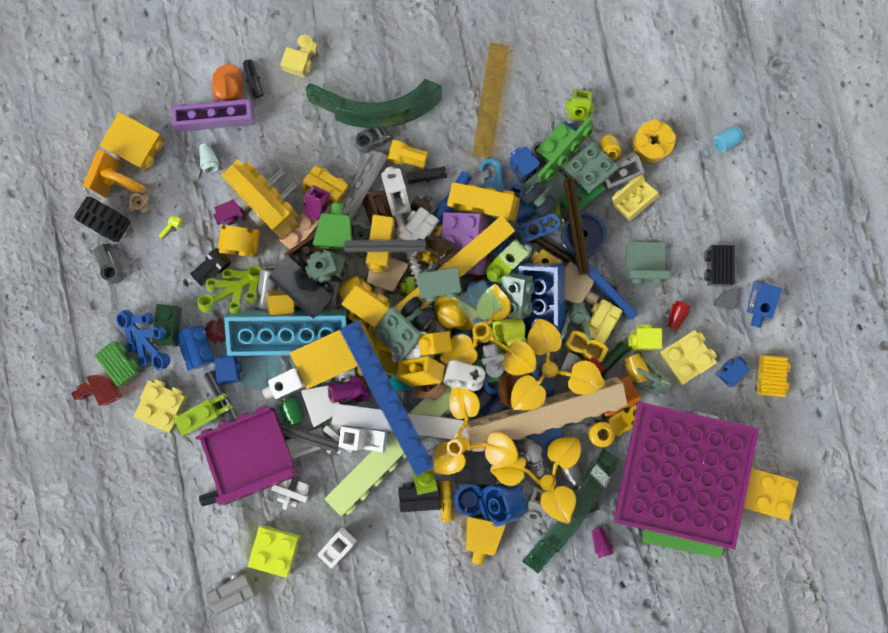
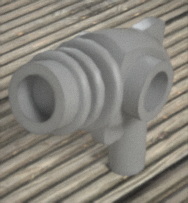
(533, 456)

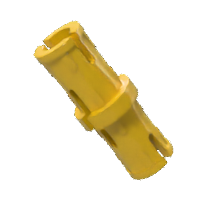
(446, 501)

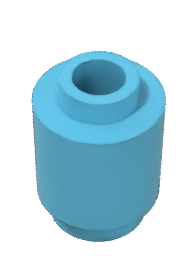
(728, 139)

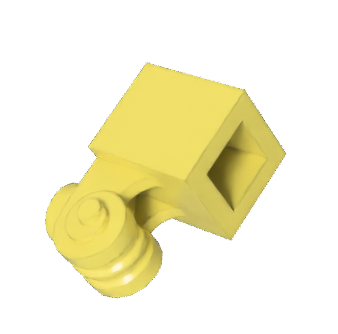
(299, 61)

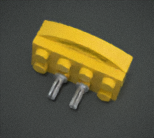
(264, 200)

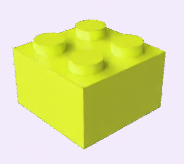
(274, 551)

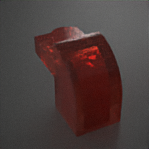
(102, 387)

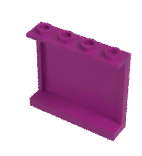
(247, 455)

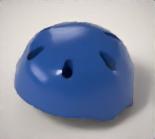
(468, 499)

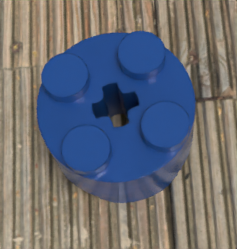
(503, 504)

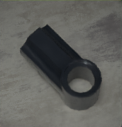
(213, 264)

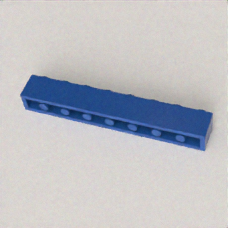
(387, 397)

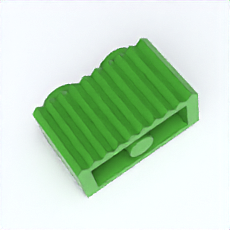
(117, 363)

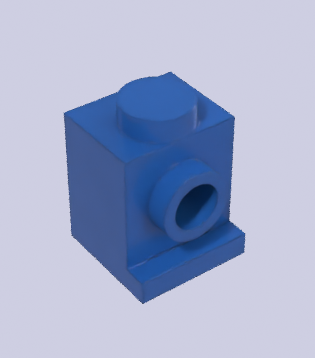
(733, 371)

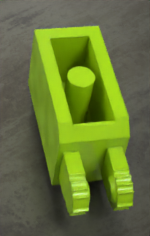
(201, 415)

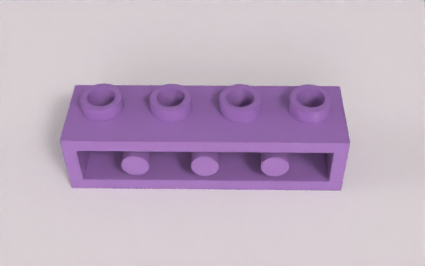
(213, 115)

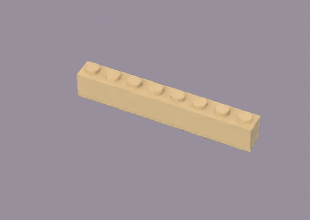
(553, 413)

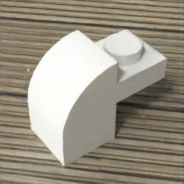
(363, 438)
(337, 547)

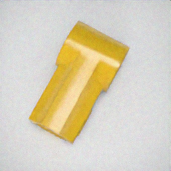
(402, 153)

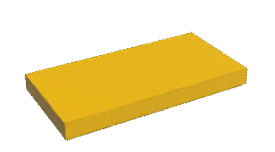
(326, 358)

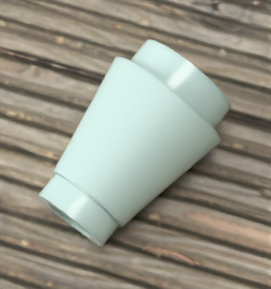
(208, 159)

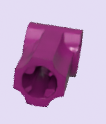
(354, 389)

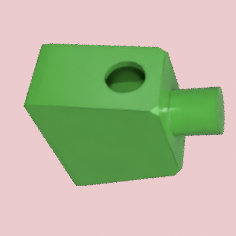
(333, 229)

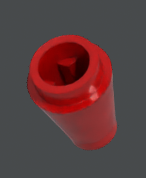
(678, 314)

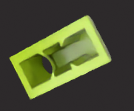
(501, 266)

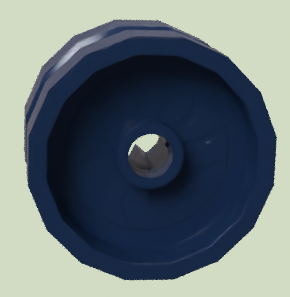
(592, 228)

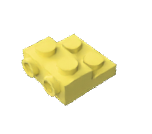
(688, 356)
(160, 405)

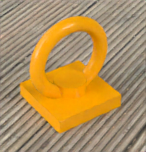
(104, 174)

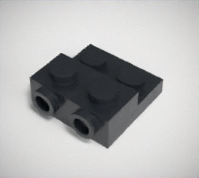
(475, 470)

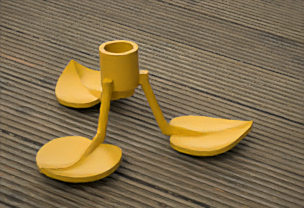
(545, 339)
(518, 359)
(448, 454)
(556, 501)

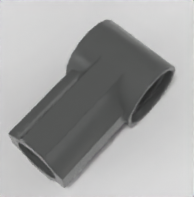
(107, 263)

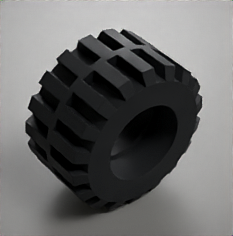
(102, 219)

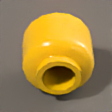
(608, 434)

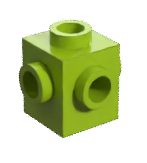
(579, 105)

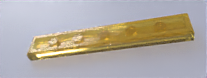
(490, 100)

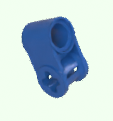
(525, 211)

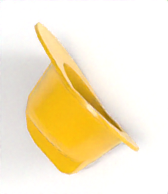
(451, 314)

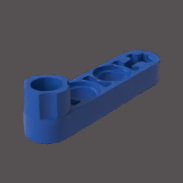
(525, 234)

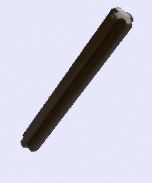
(576, 226)

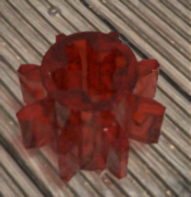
(216, 330)

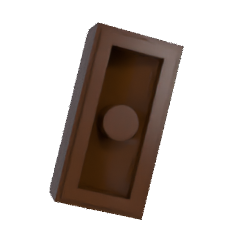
(376, 204)

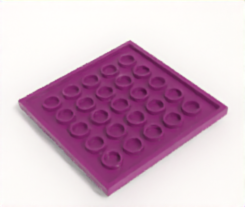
(686, 475)

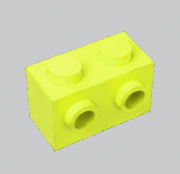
(645, 338)

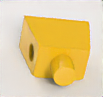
(482, 538)

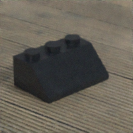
(294, 281)

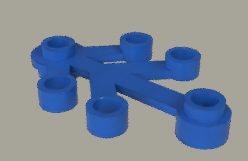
(127, 321)

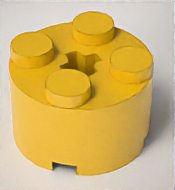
(658, 132)
(238, 239)

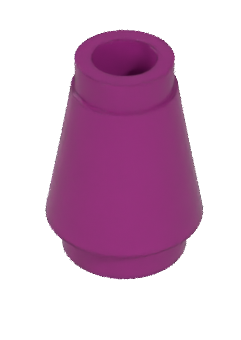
(601, 542)

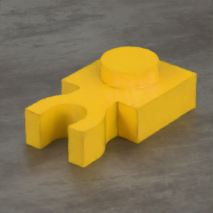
(622, 421)

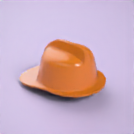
(227, 83)

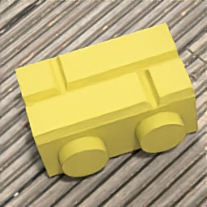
(602, 320)

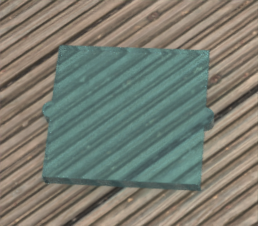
(479, 303)
(259, 370)

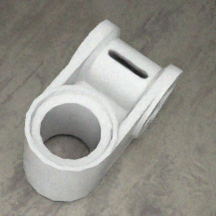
(462, 376)

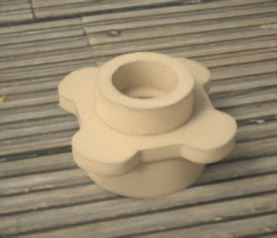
(142, 207)

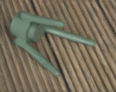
(578, 315)
(659, 383)

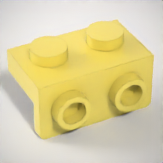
(634, 197)

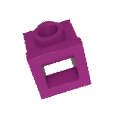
(316, 202)
(228, 213)

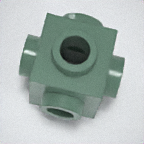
(317, 260)

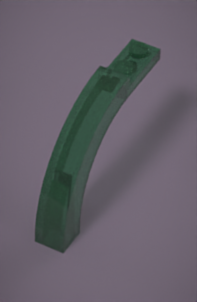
(378, 114)
(586, 496)

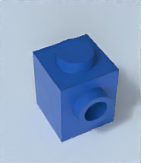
(227, 369)

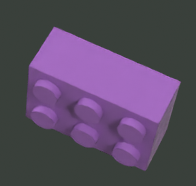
(461, 230)

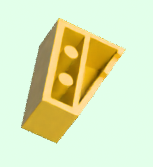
(484, 201)

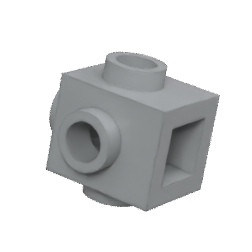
(535, 510)

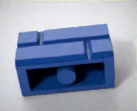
(523, 163)
(195, 347)

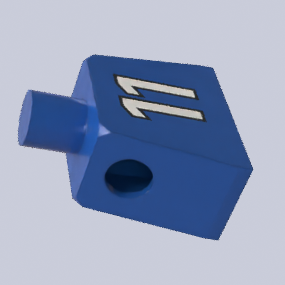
(762, 295)

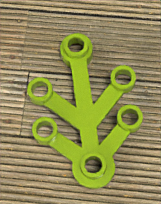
(251, 276)

